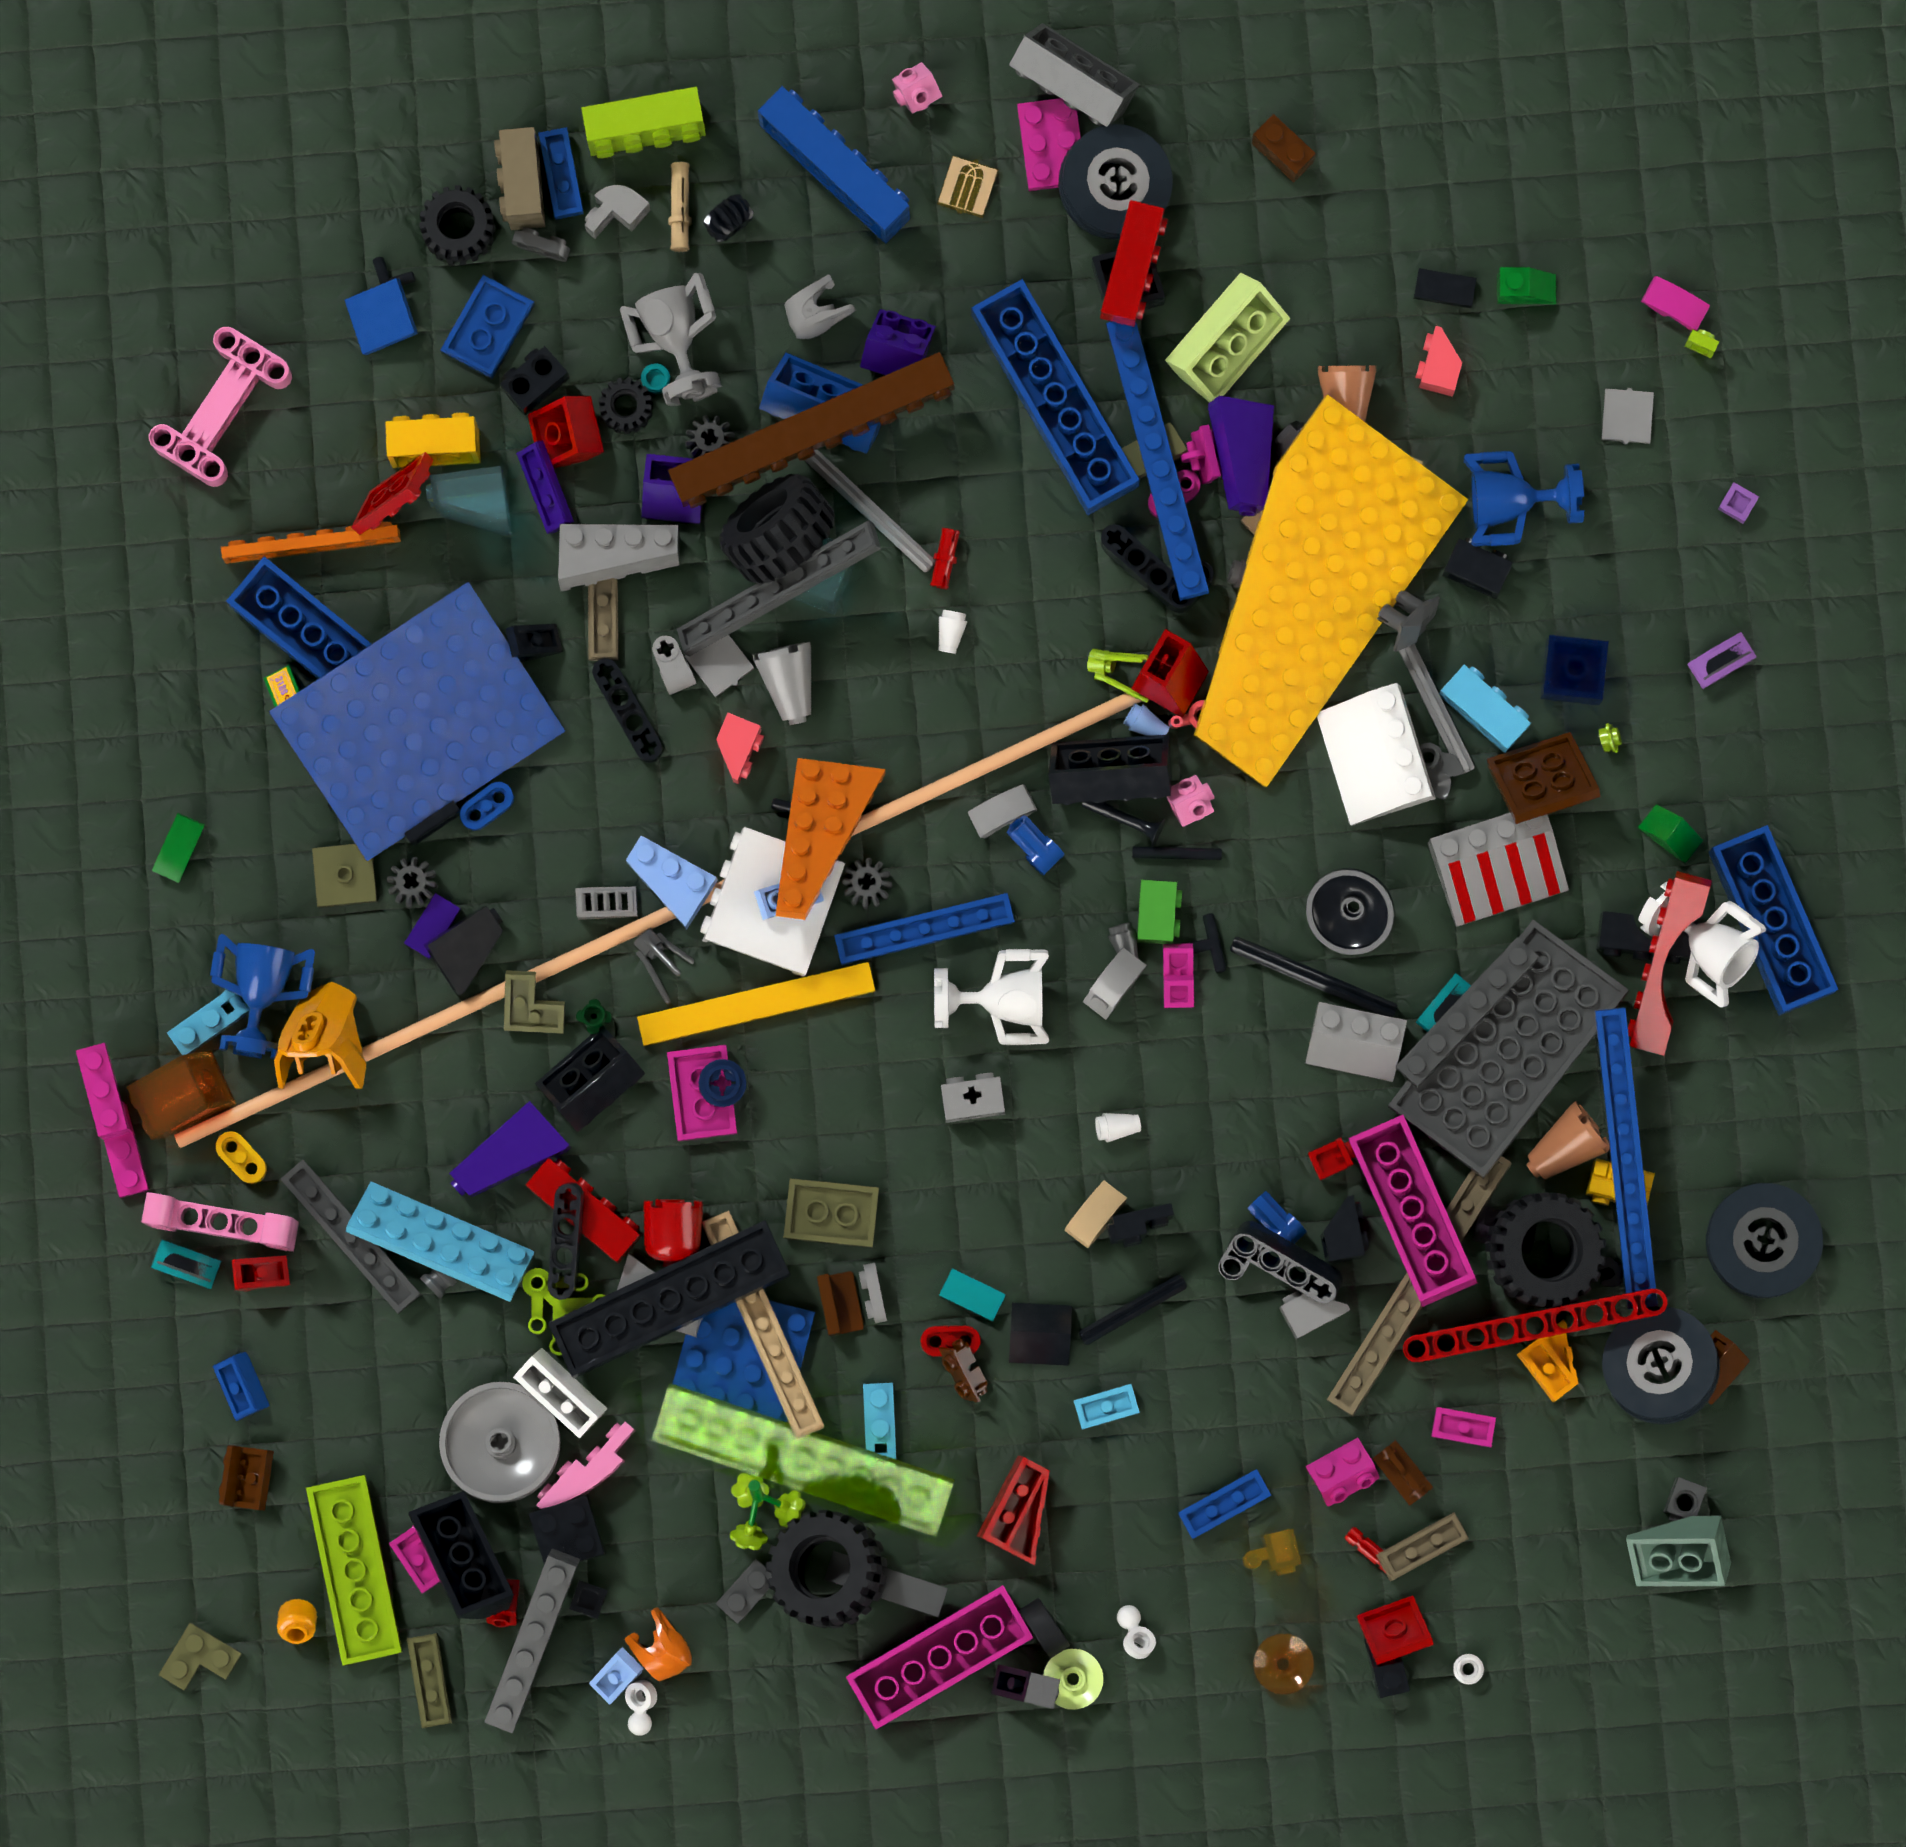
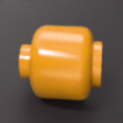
(296, 1621)

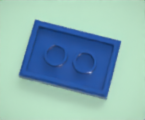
(487, 326)

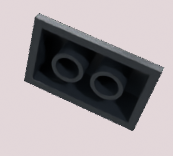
(590, 1078)

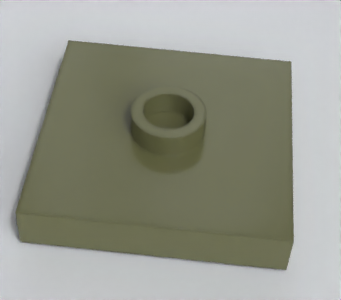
(343, 876)

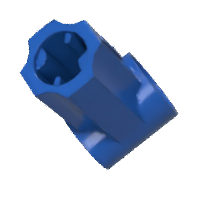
(1039, 849)
(1274, 1218)

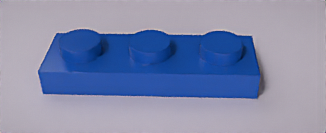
(561, 173)
(1224, 1504)

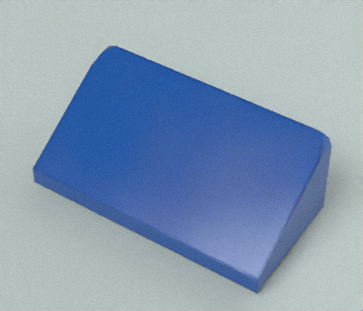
(241, 1386)

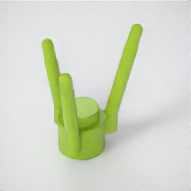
(1104, 662)

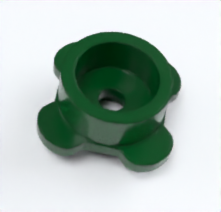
(593, 1025)

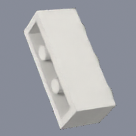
(560, 1393)

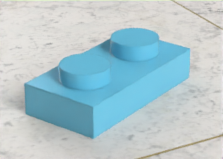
(1106, 1406)

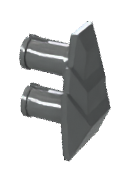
(1415, 624)

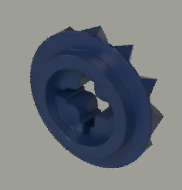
(712, 1073)

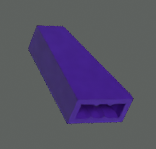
(1244, 450)
(510, 1151)

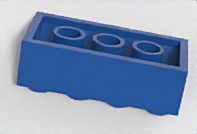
(802, 385)

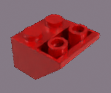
(1171, 674)

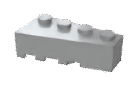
(613, 551)

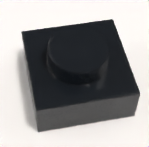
(588, 1599)

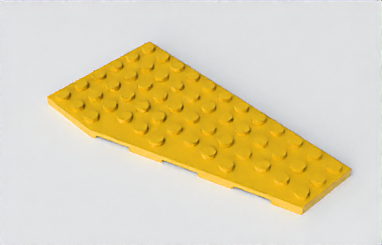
(1332, 547)

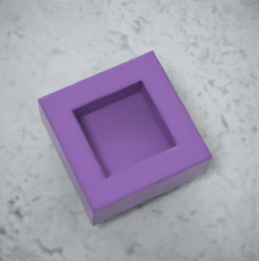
(1738, 503)

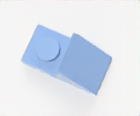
(616, 1676)

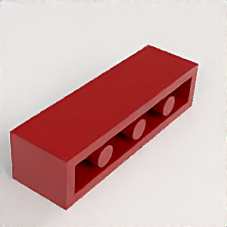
(1132, 263)
(599, 1221)

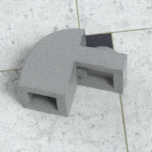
(617, 203)
(1114, 983)

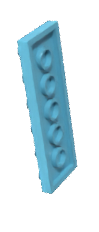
(440, 1241)

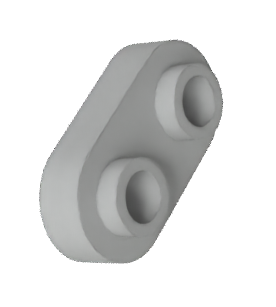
(875, 1305)

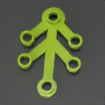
(560, 1307)

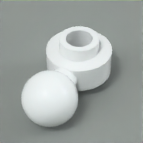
(1129, 1618)
(640, 1722)

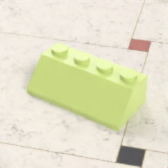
(1228, 338)

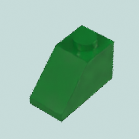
(1525, 286)

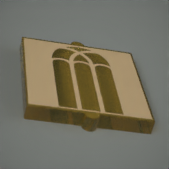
(967, 186)

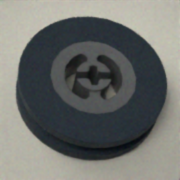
(1798, 1250)

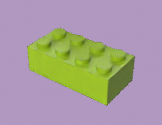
(643, 122)

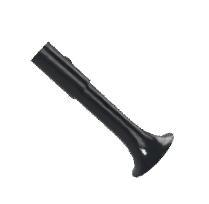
(1150, 829)

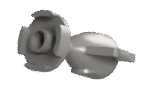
(672, 325)

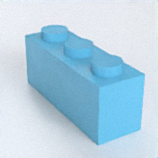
(1485, 708)

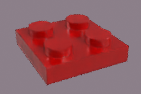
(1395, 1630)

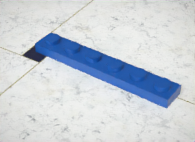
(924, 929)

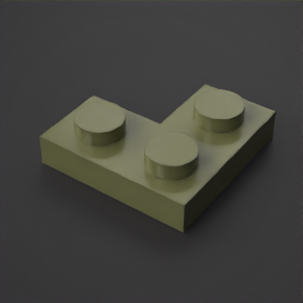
(525, 1012)
(197, 1649)

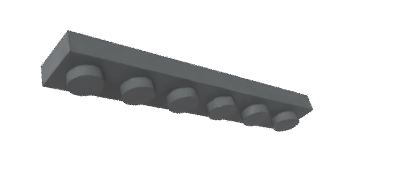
(1467, 1012)
(365, 1255)

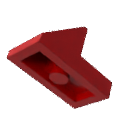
(260, 1273)

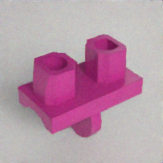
(1202, 455)

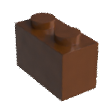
(1283, 148)

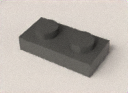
(745, 1592)

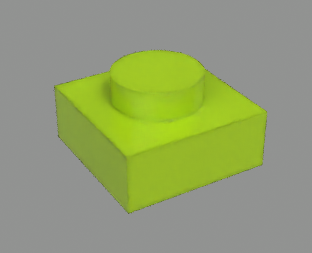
(1702, 342)

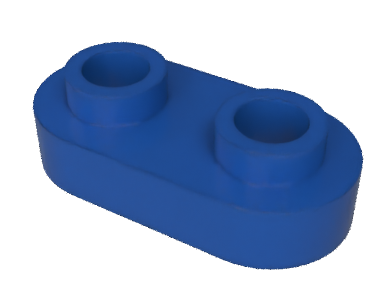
(486, 805)

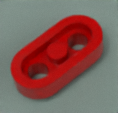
(948, 1335)

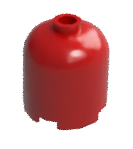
(672, 1229)

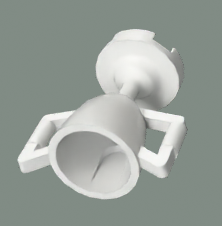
(1717, 948)
(1007, 997)

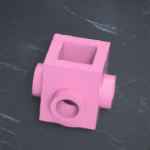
(916, 88)
(1190, 800)

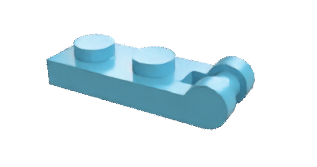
(207, 1022)
(879, 1417)

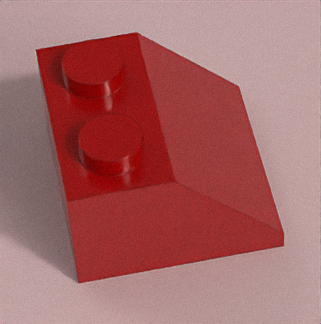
(567, 430)

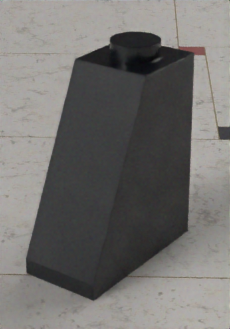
(465, 947)

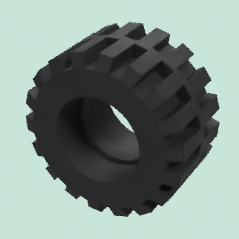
(446, 204)

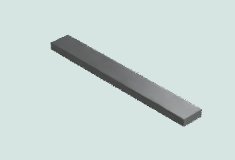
(767, 596)

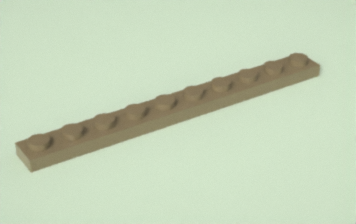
(1404, 1303)

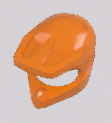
(668, 1653)

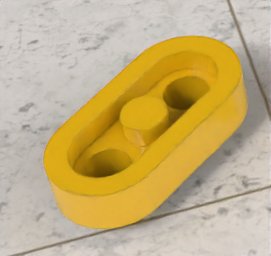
(241, 1158)

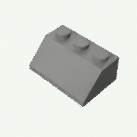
(1355, 1041)

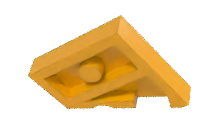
(1551, 1364)

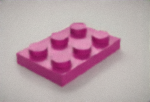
(1046, 135)
(693, 1114)

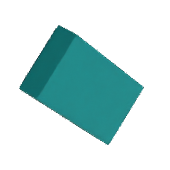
(972, 1295)

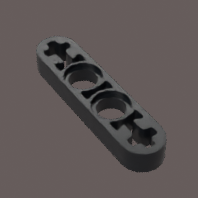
(623, 712)
(569, 1241)

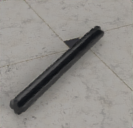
(1313, 977)

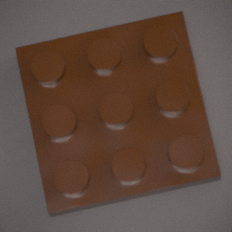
(1543, 777)

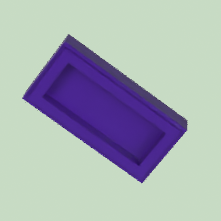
(434, 920)

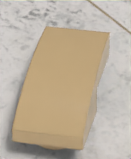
(1095, 1214)

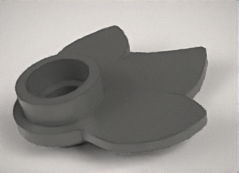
(1441, 769)

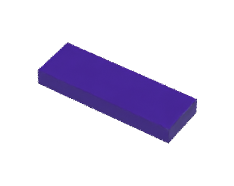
(544, 486)

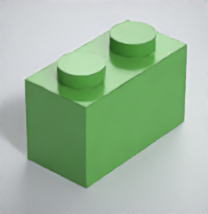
(1157, 912)

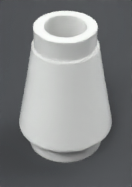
(951, 630)
(1115, 1126)

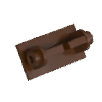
(968, 1383)
(1402, 1473)

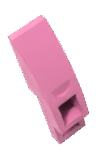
(577, 1479)

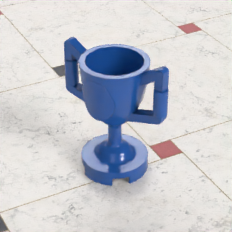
(1507, 497)
(260, 980)

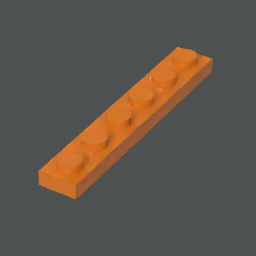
(299, 544)

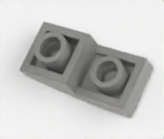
(1002, 810)

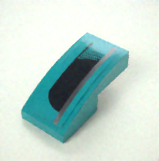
(1443, 1002)
(185, 1264)

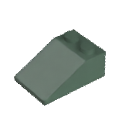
(1681, 1553)

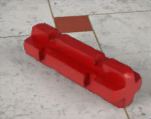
(1365, 1545)

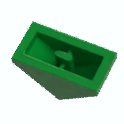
(1671, 832)

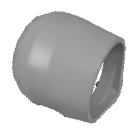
(807, 318)

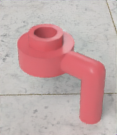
(1188, 719)

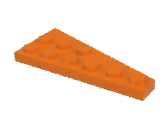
(822, 818)

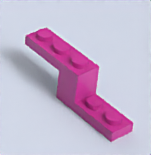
(112, 1120)

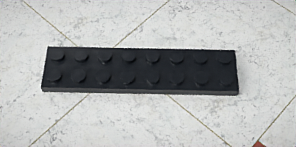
(669, 1299)

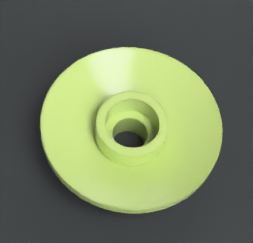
(1089, 1675)

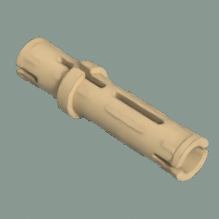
(679, 216)

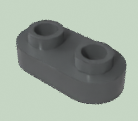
(531, 241)

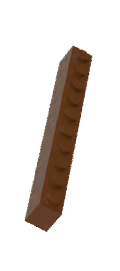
(811, 430)

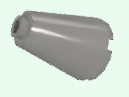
(788, 679)

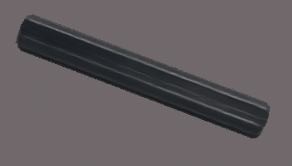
(1133, 1309)

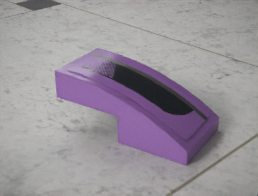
(1721, 660)

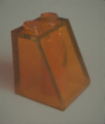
(180, 1094)

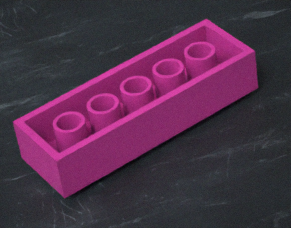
(1412, 1210)
(939, 1657)

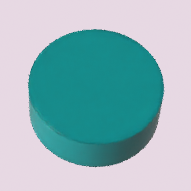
(655, 378)

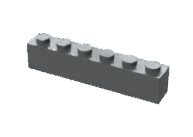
(532, 1640)

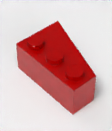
(1017, 1511)

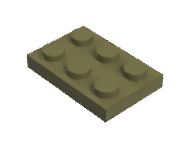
(831, 1213)

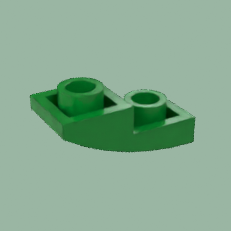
(178, 847)

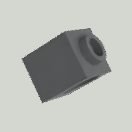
(1693, 1490)

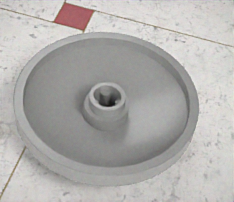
(499, 1442)

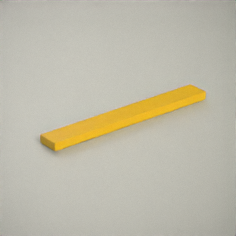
(756, 1004)

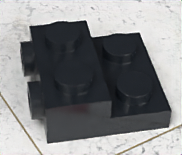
(1131, 1226)

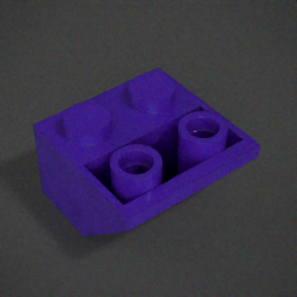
(895, 342)
(659, 495)

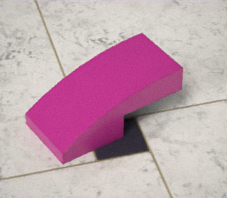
(1676, 303)
(1178, 975)

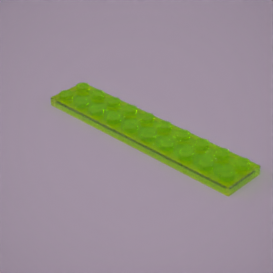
(808, 1464)

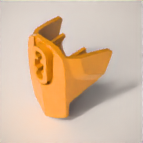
(322, 1027)

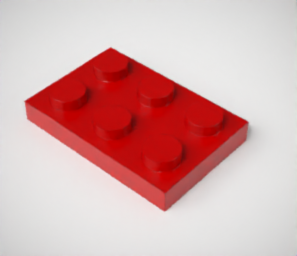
(393, 493)

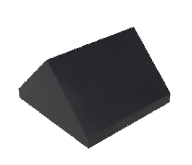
(1040, 1334)

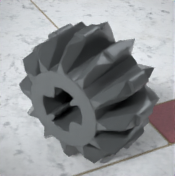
(697, 437)
(401, 884)
(874, 890)

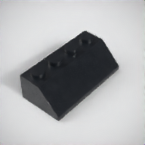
(1110, 769)
(462, 1557)

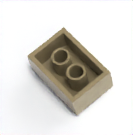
(520, 178)

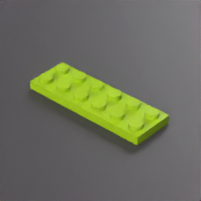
(354, 1570)

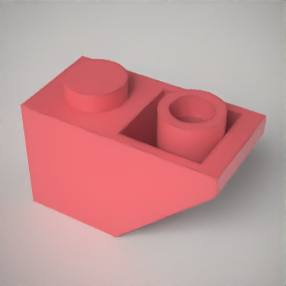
(1441, 365)
(736, 743)

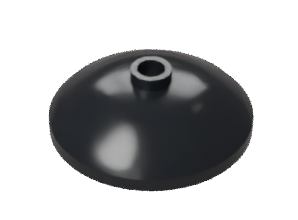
(1340, 925)

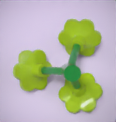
(752, 1491)

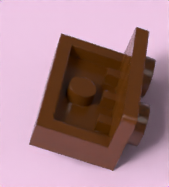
(246, 1477)

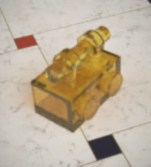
(1278, 1550)

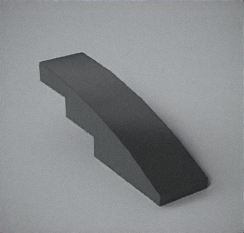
(898, 1588)

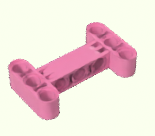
(220, 406)
(168, 1214)

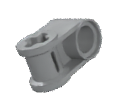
(673, 669)

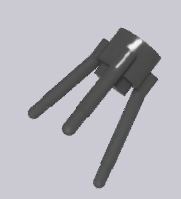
(652, 946)

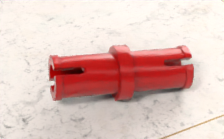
(945, 558)

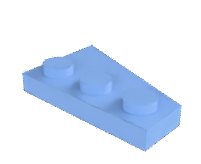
(673, 879)

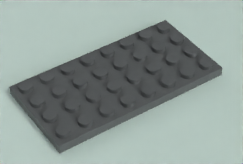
(1513, 1056)

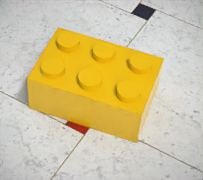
(444, 439)

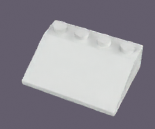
(1375, 754)

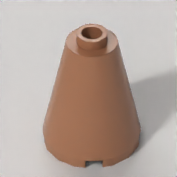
(1349, 386)
(1567, 1144)

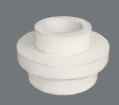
(1458, 1669)

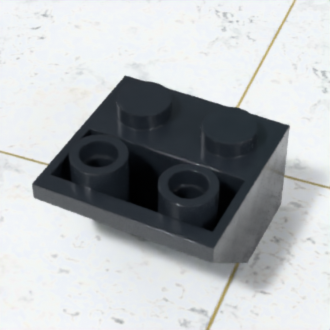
(1342, 1236)

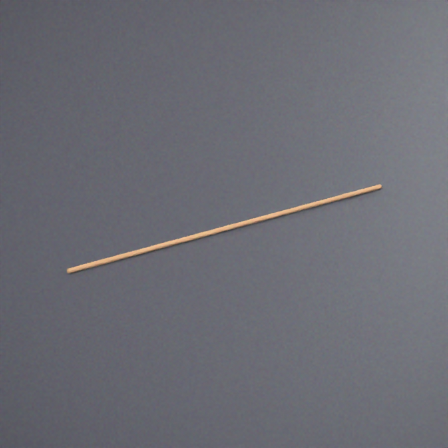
(649, 921)

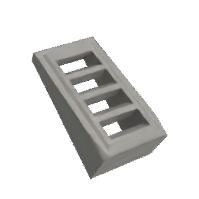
(582, 914)

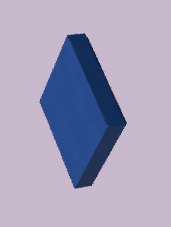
(381, 316)

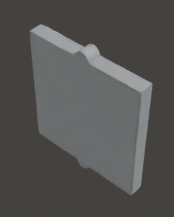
(1627, 416)
(720, 665)

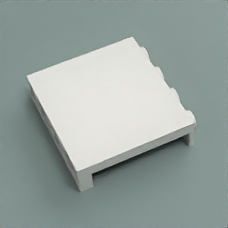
(736, 914)

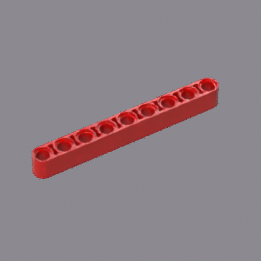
(1520, 1321)

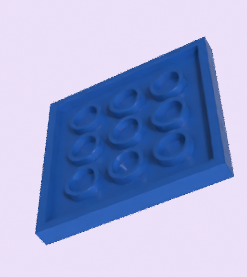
(727, 1364)

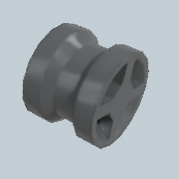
(438, 1282)

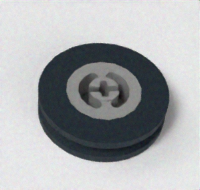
(1084, 189)
(1629, 1379)

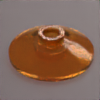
(1299, 1669)

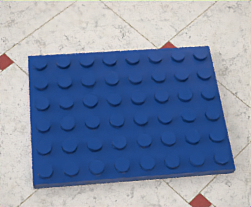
(416, 721)

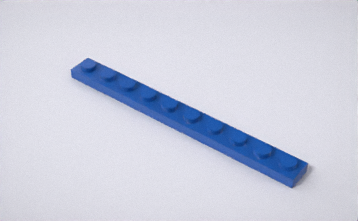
(1158, 460)
(1625, 1153)

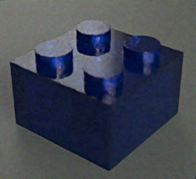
(1574, 670)

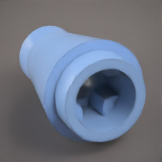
(1144, 722)

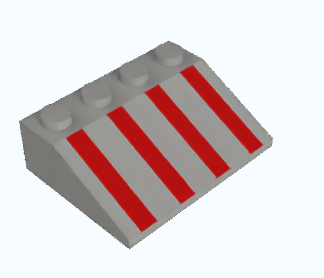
(1497, 866)

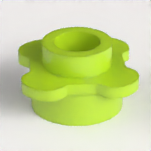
(1610, 738)

